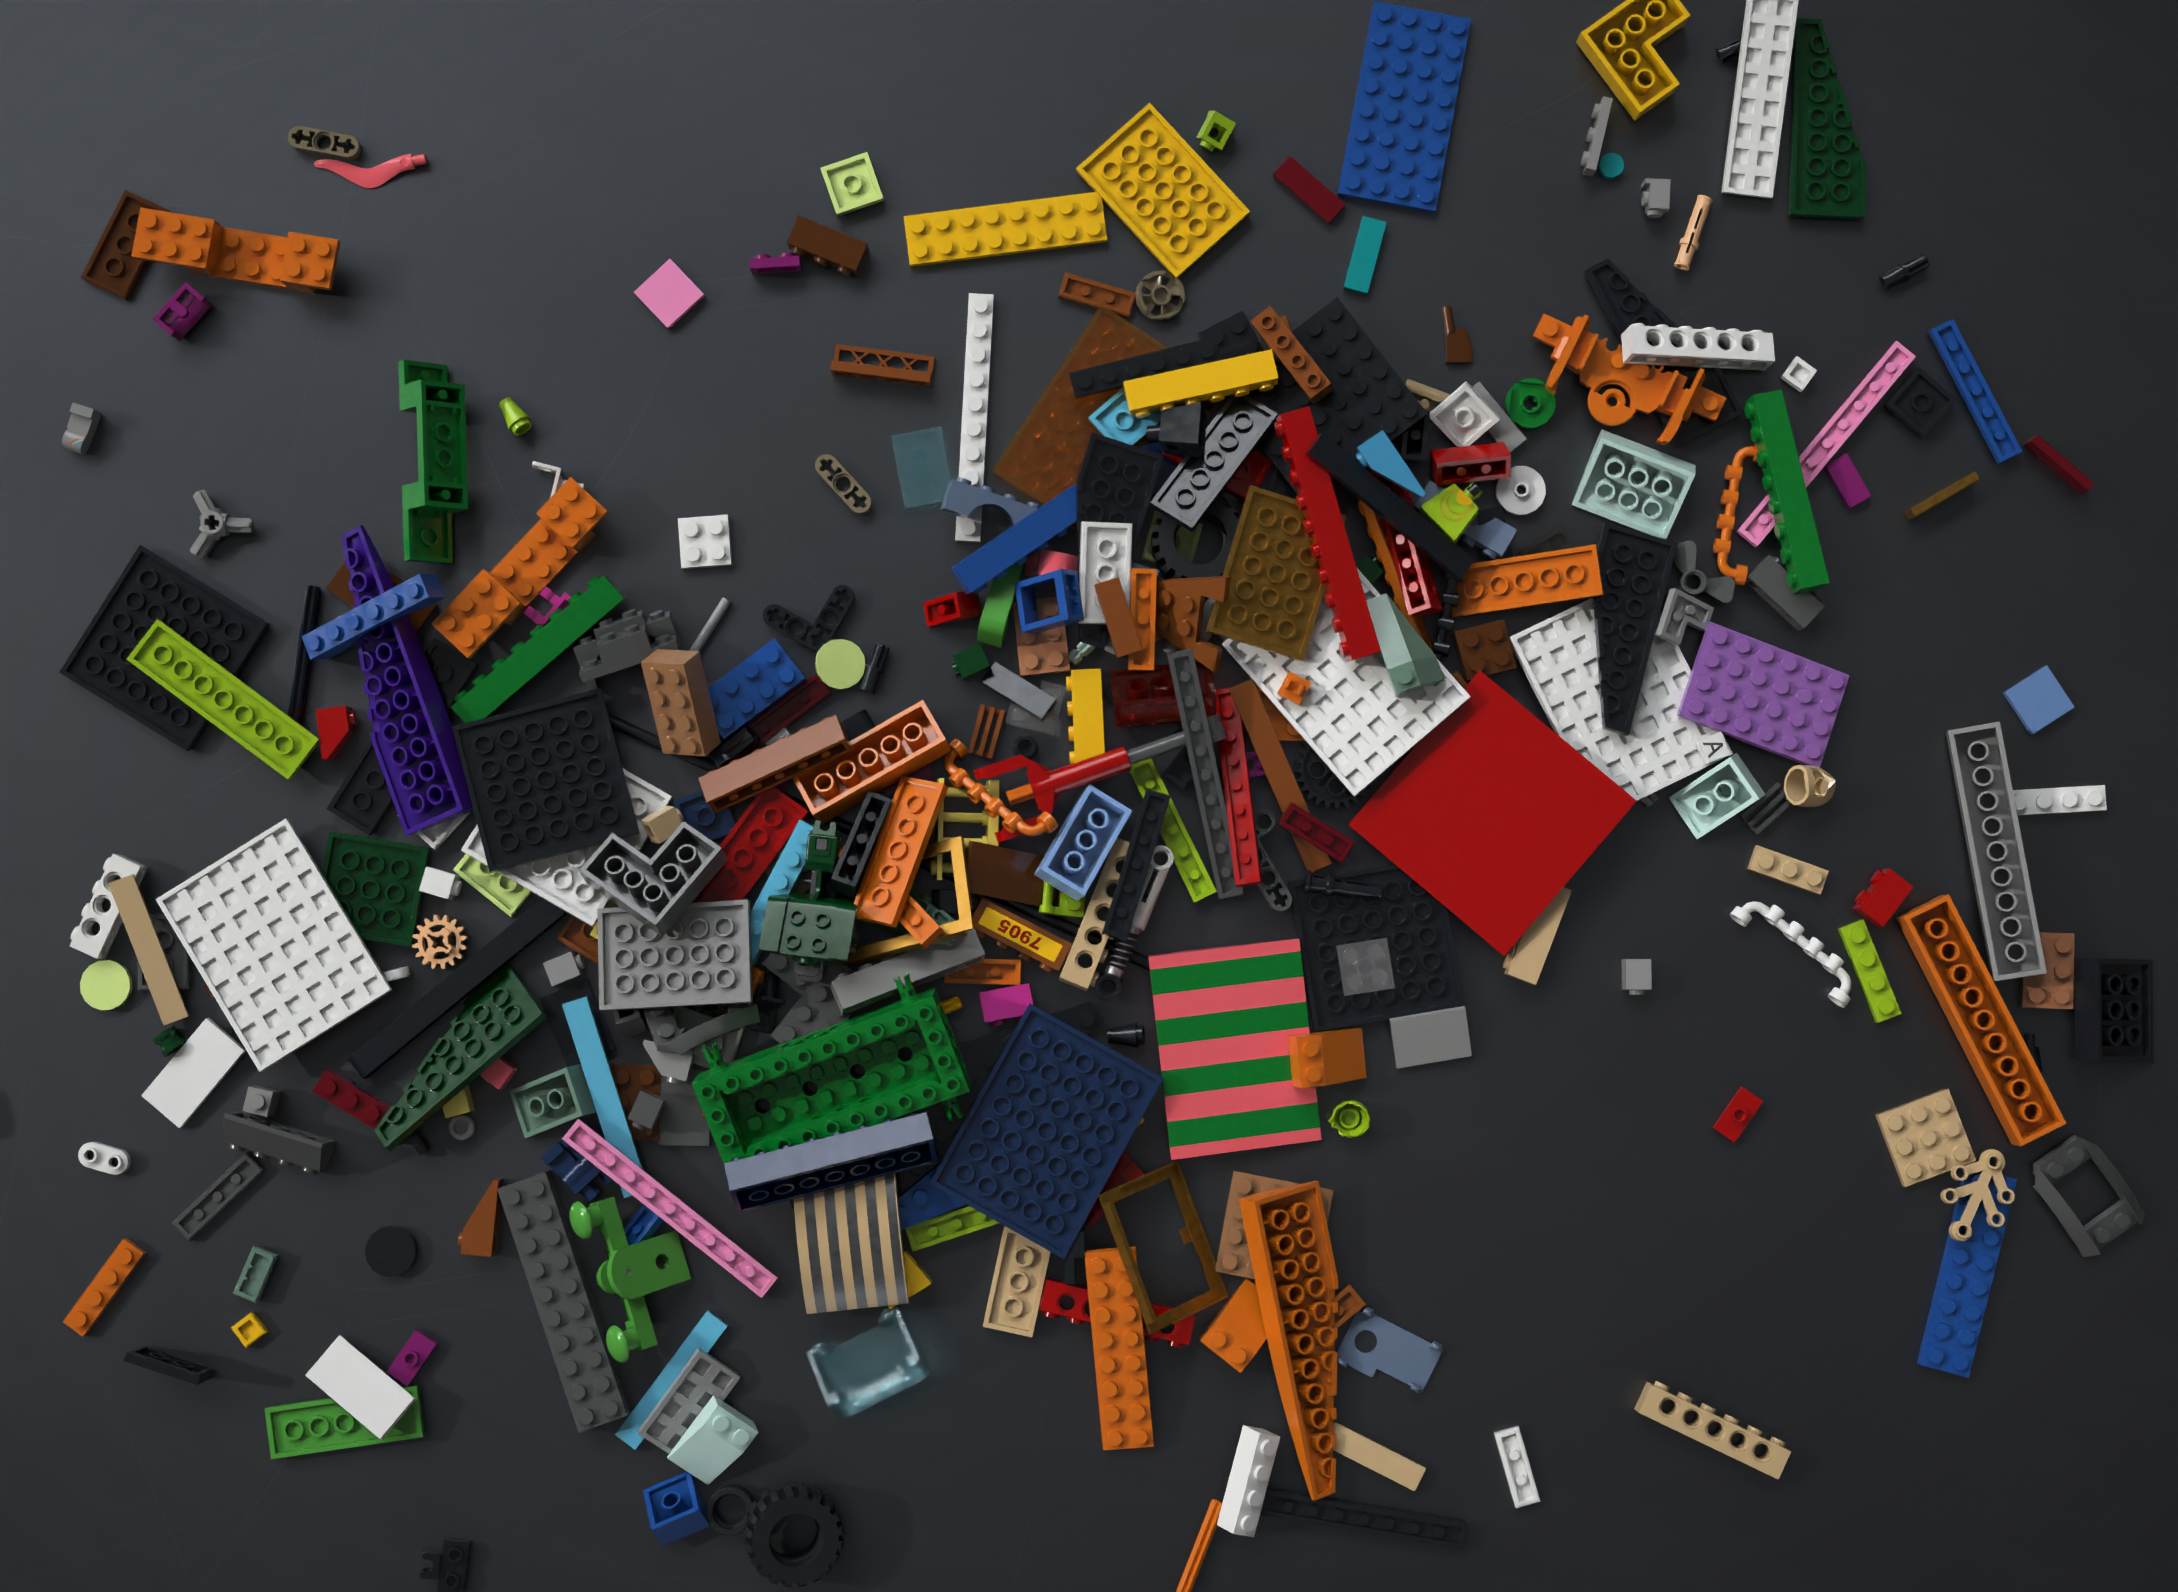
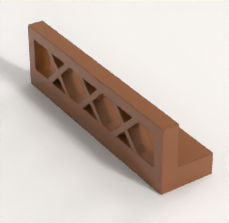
(872, 372)

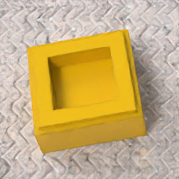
(249, 1329)

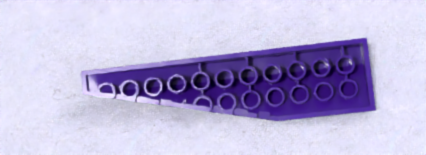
(406, 708)

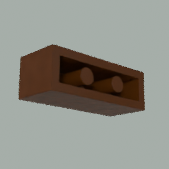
(827, 246)

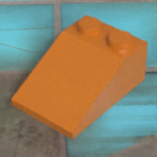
(1327, 1057)
(1237, 1328)

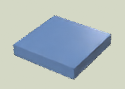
(2038, 700)

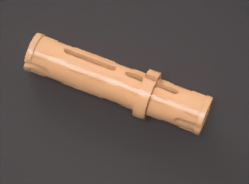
(1684, 259)

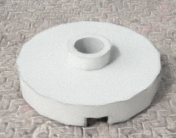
(1517, 503)

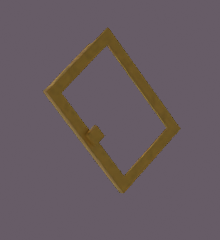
(951, 930)
(1191, 1233)

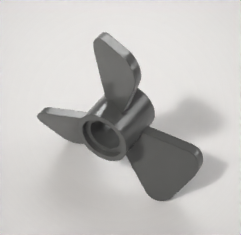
(1685, 560)

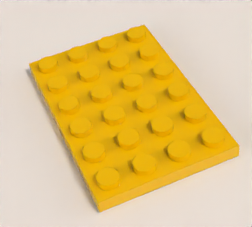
(1162, 190)

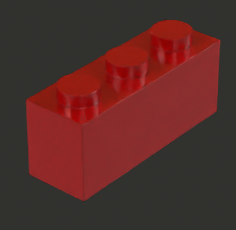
(1470, 463)

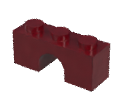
(351, 1099)

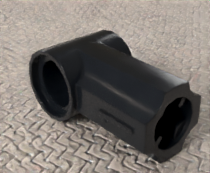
(734, 747)

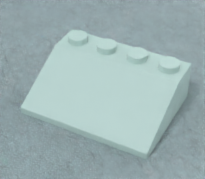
(1634, 484)

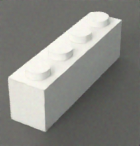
(1248, 1481)

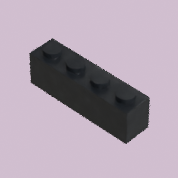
(860, 844)

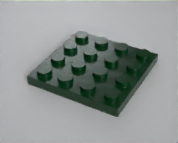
(377, 885)

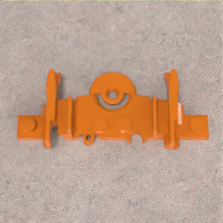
(1645, 385)

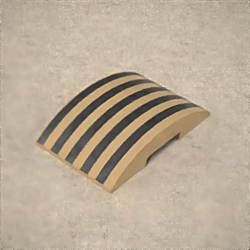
(851, 1247)

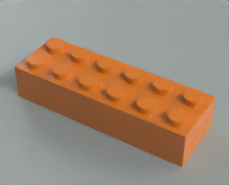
(875, 763)

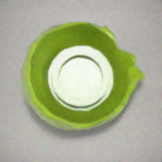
(1350, 1118)

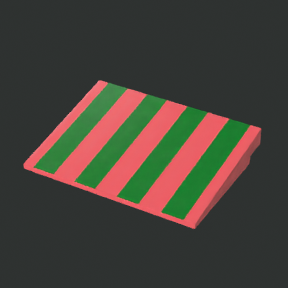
(1226, 1047)

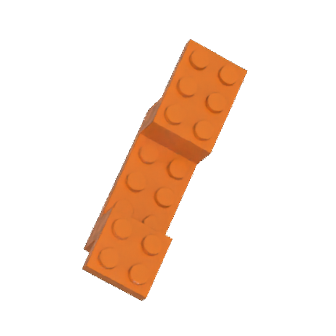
(215, 251)
(524, 571)

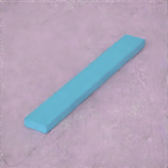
(600, 1079)

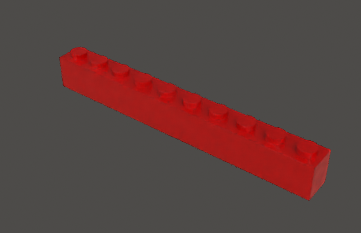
(1328, 537)

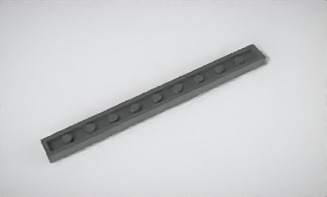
(1204, 770)

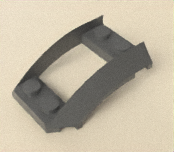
(668, 1038)
(2107, 1224)

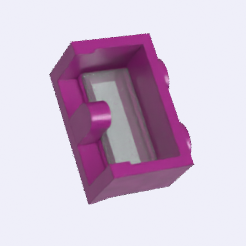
(182, 311)

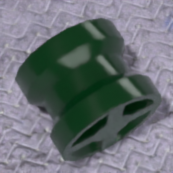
(169, 1041)

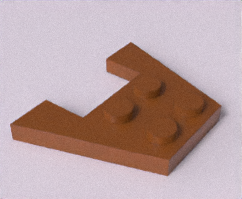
(1181, 614)

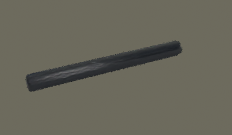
(303, 661)

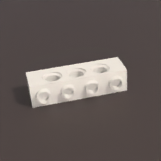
(109, 921)

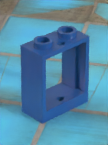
(1069, 608)

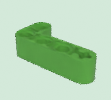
(998, 607)

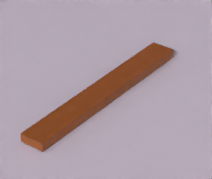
(1274, 764)

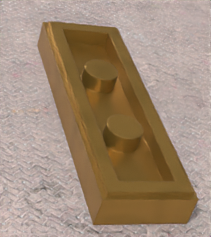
(1942, 496)

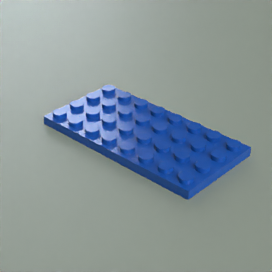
(1404, 107)

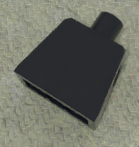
(1181, 430)

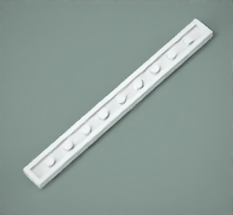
(975, 407)

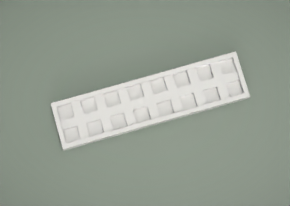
(1759, 98)

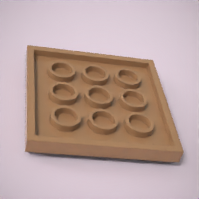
(1233, 1248)

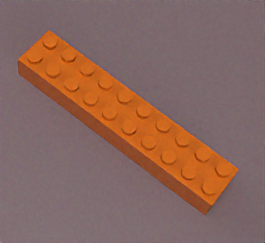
(1981, 1020)

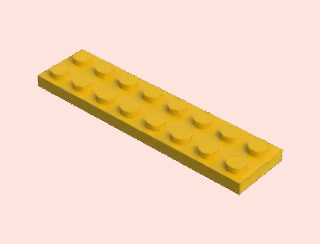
(1005, 229)

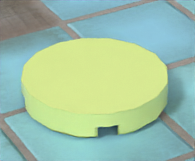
(840, 663)
(106, 985)

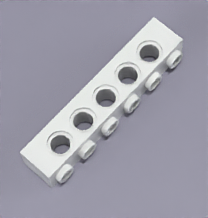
(1709, 355)

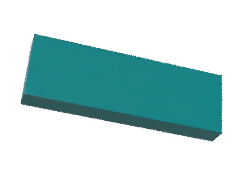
(1364, 255)

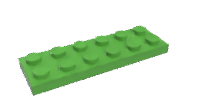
(327, 1426)

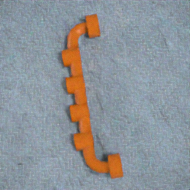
(1726, 520)
(994, 806)

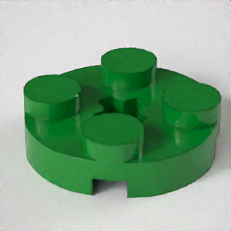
(1519, 413)

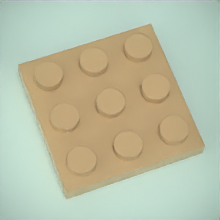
(1925, 1137)

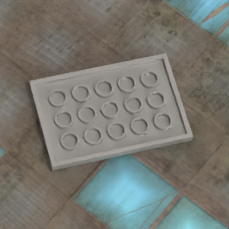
(694, 964)

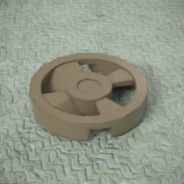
(1160, 295)

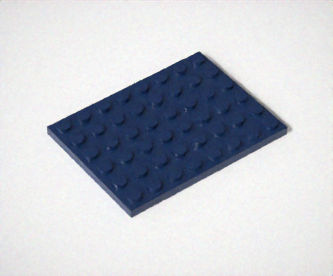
(1046, 1131)

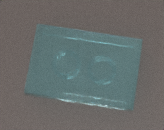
(921, 466)

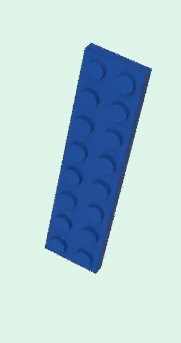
(1963, 1287)

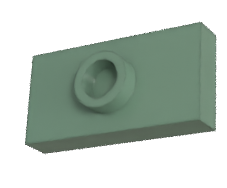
(255, 1274)

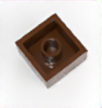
(1484, 649)

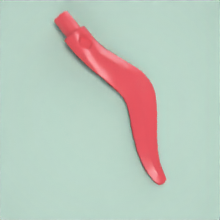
(376, 175)

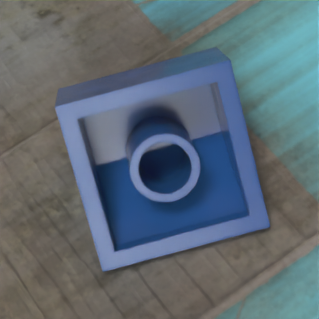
(675, 1508)

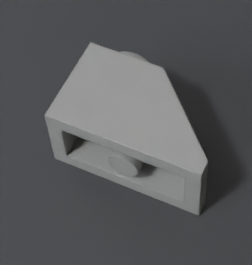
(671, 1064)

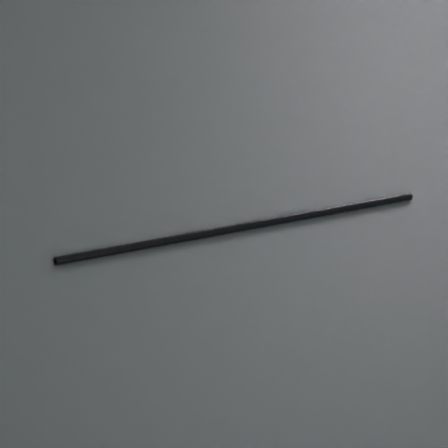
(845, 827)

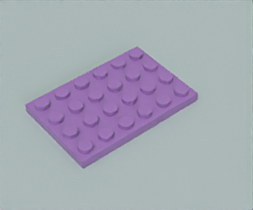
(1763, 695)

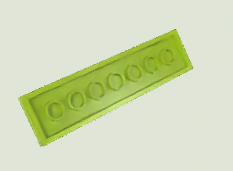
(223, 699)

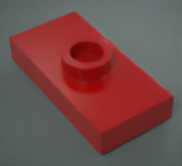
(1737, 1114)

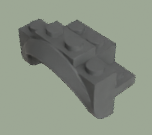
(624, 643)

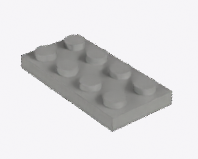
(686, 1398)

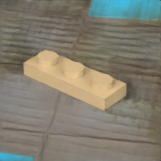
(1788, 870)

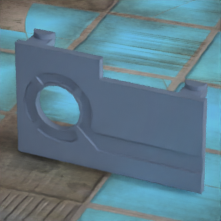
(1395, 1353)

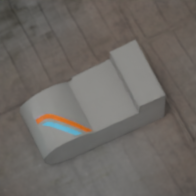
(80, 428)

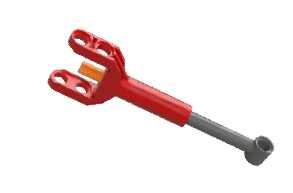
(1048, 784)

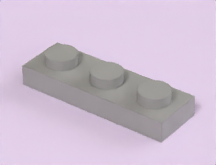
(1596, 135)

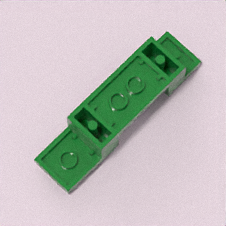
(441, 461)

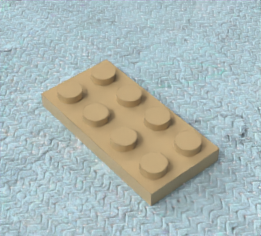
(1016, 1285)

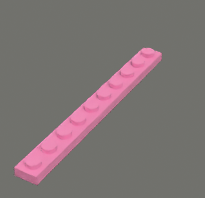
(1835, 432)
(669, 1208)

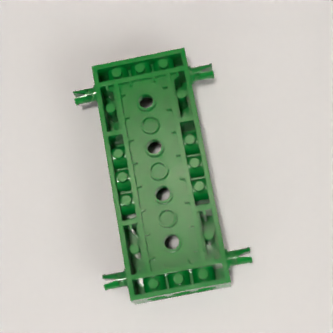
(825, 1057)

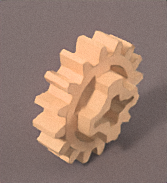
(446, 932)

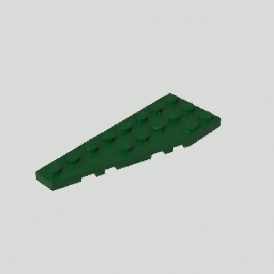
(1825, 155)
(486, 1028)

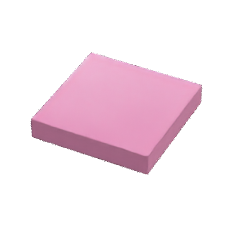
(669, 293)

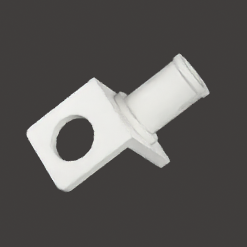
(558, 482)

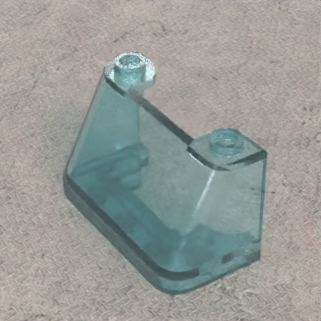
(868, 1365)

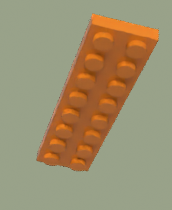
(1118, 1352)

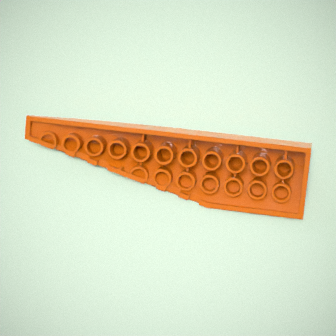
(1295, 1294)

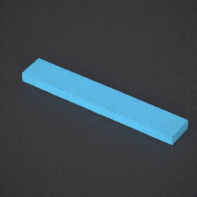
(703, 1337)

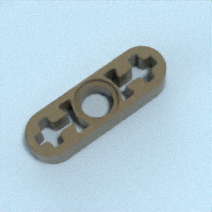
(305, 146)
(825, 475)

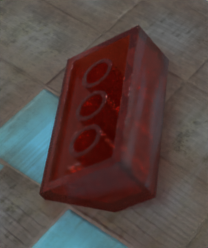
(1151, 697)

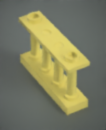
(991, 825)

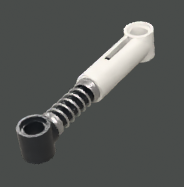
(1114, 969)

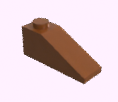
(482, 1228)

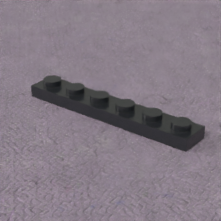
(1111, 375)
(1136, 865)

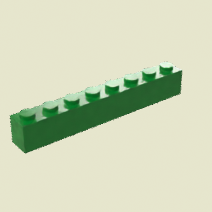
(1786, 492)
(539, 650)

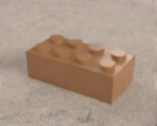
(681, 702)

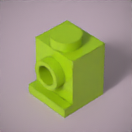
(1223, 130)

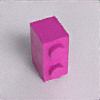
(1005, 1003)

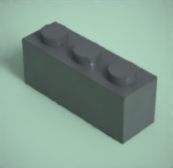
(1770, 583)

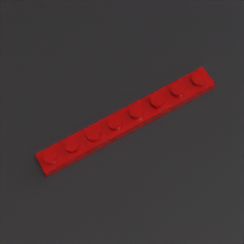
(1238, 793)

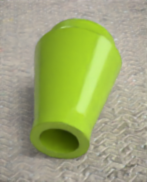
(515, 417)

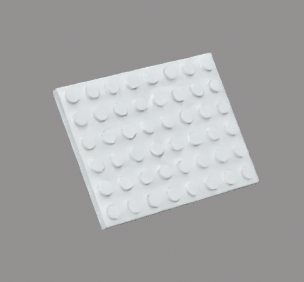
(1564, 674)
(1351, 705)
(274, 944)

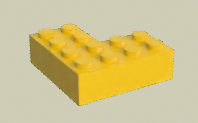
(1624, 53)

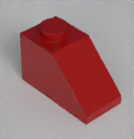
(952, 608)
(335, 729)

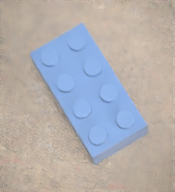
(1083, 842)

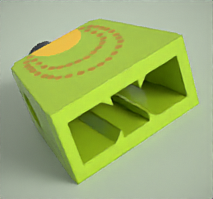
(1452, 510)

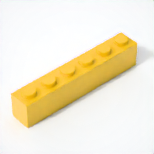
(1201, 383)

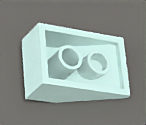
(1717, 796)
(713, 1441)

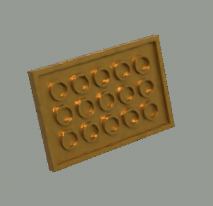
(1272, 578)

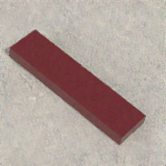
(789, 709)

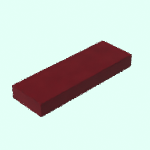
(1309, 190)
(2059, 464)
(1316, 832)

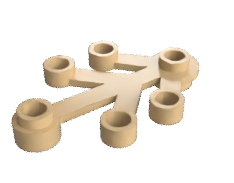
(1979, 1191)

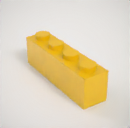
(1086, 712)

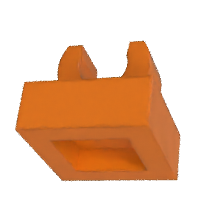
(1294, 688)

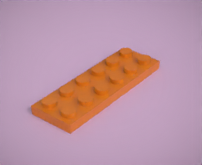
(1529, 581)
(899, 851)

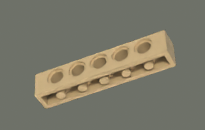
(1072, 971)
(1770, 1463)

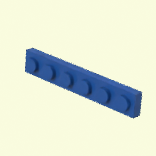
(1975, 391)

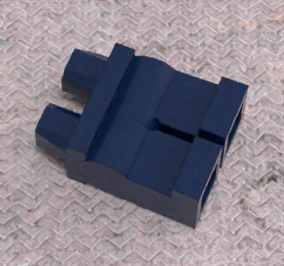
(575, 1170)

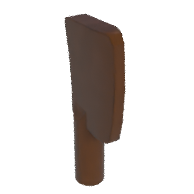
(1456, 340)

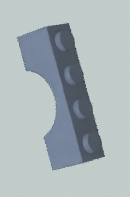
(963, 498)
(1491, 537)

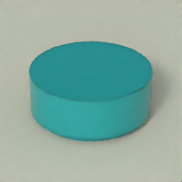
(1610, 165)

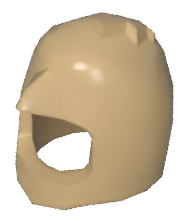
(1808, 786)

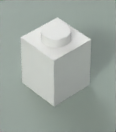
(440, 883)

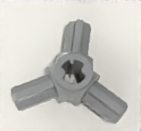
(208, 516)

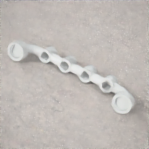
(1811, 947)

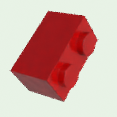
(1882, 897)

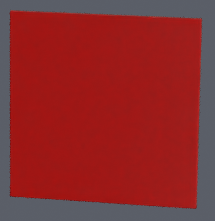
(1492, 813)

